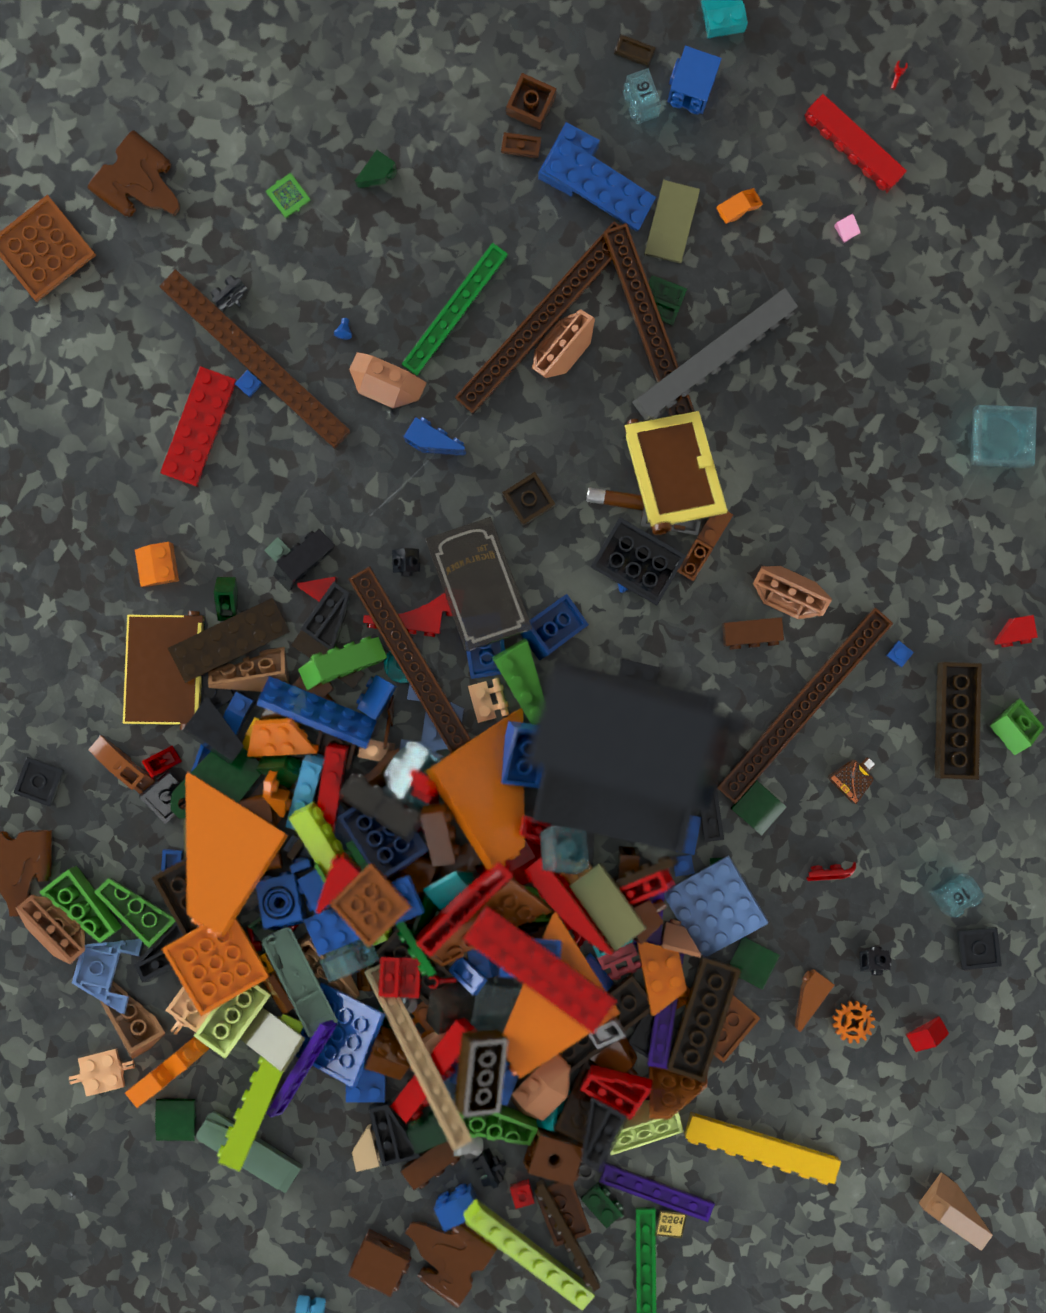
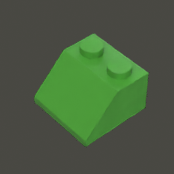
(1017, 727)

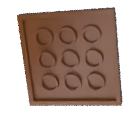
(43, 248)

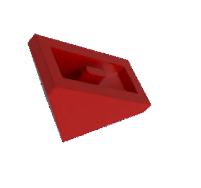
(318, 587)
(161, 762)
(928, 1035)

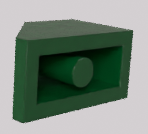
(376, 171)
(226, 597)
(286, 766)

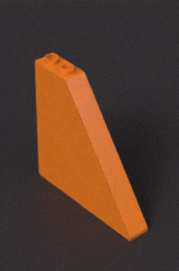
(477, 798)
(225, 855)
(536, 1026)

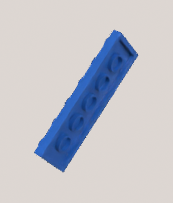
(598, 183)
(317, 712)
(331, 931)

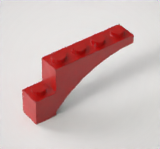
(423, 619)

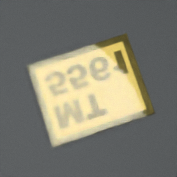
(671, 1224)

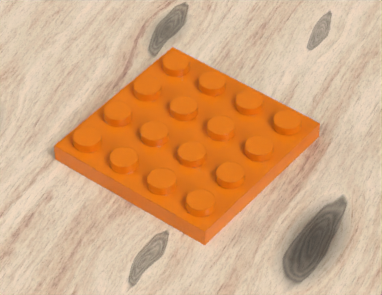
(215, 967)

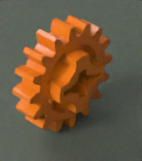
(860, 1018)

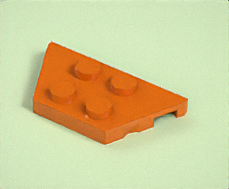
(279, 738)
(661, 975)

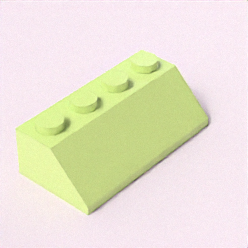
(230, 1020)
(644, 1130)

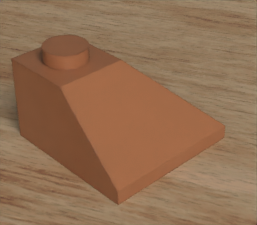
(677, 938)

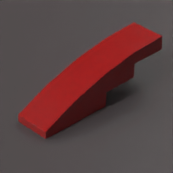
(424, 788)

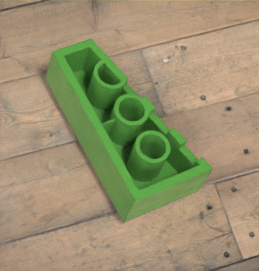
(342, 662)
(521, 676)
(77, 899)
(139, 914)
(506, 1125)

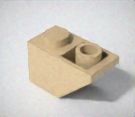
(365, 1151)

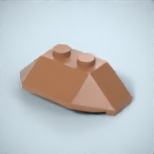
(563, 344)
(385, 381)
(791, 592)
(52, 928)
(543, 1089)

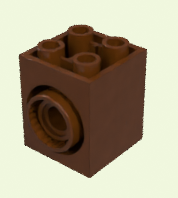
(553, 1157)
(380, 1263)

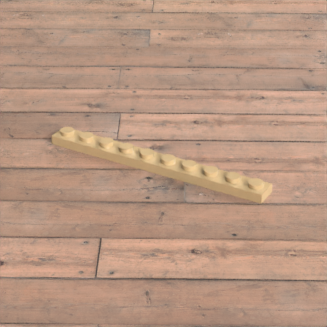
(421, 1064)

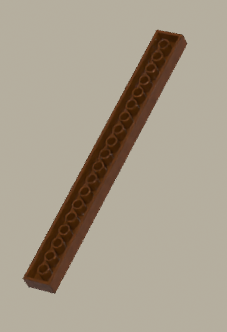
(644, 310)
(536, 325)
(255, 359)
(410, 659)
(804, 705)

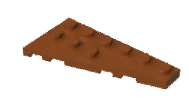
(511, 902)

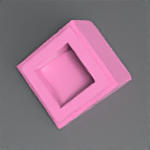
(847, 228)

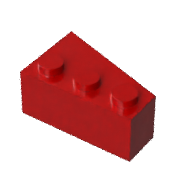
(616, 1089)

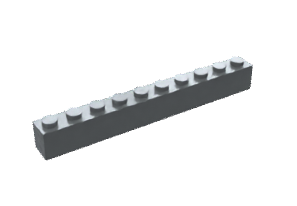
(715, 354)

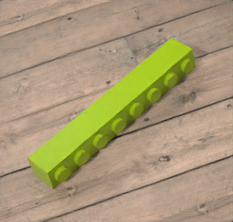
(320, 841)
(254, 1109)
(528, 1254)

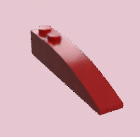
(332, 782)
(557, 893)
(461, 908)

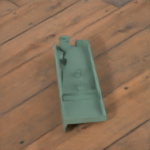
(298, 980)
(262, 1160)

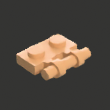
(482, 700)

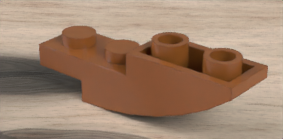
(704, 545)
(120, 765)

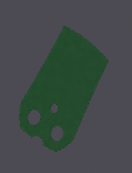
(227, 778)

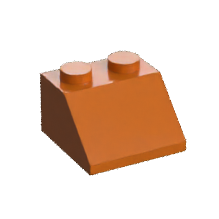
(156, 564)

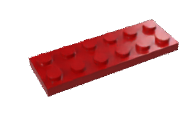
(198, 426)

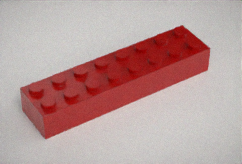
(539, 969)

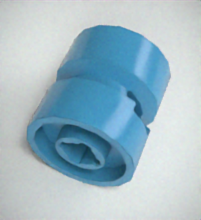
(307, 1305)

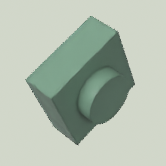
(277, 549)

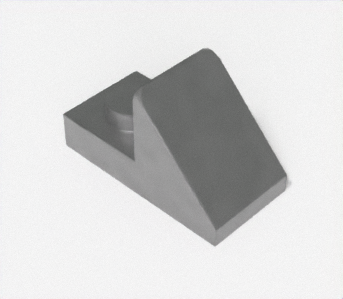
(607, 1033)

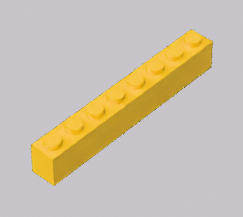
(762, 1147)

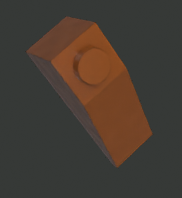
(812, 994)

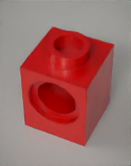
(522, 1193)

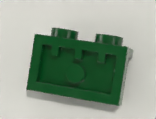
(602, 1205)

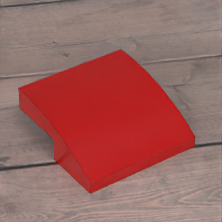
(399, 977)

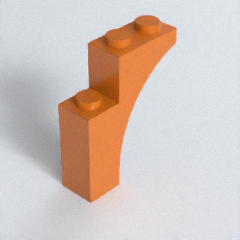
(166, 1071)

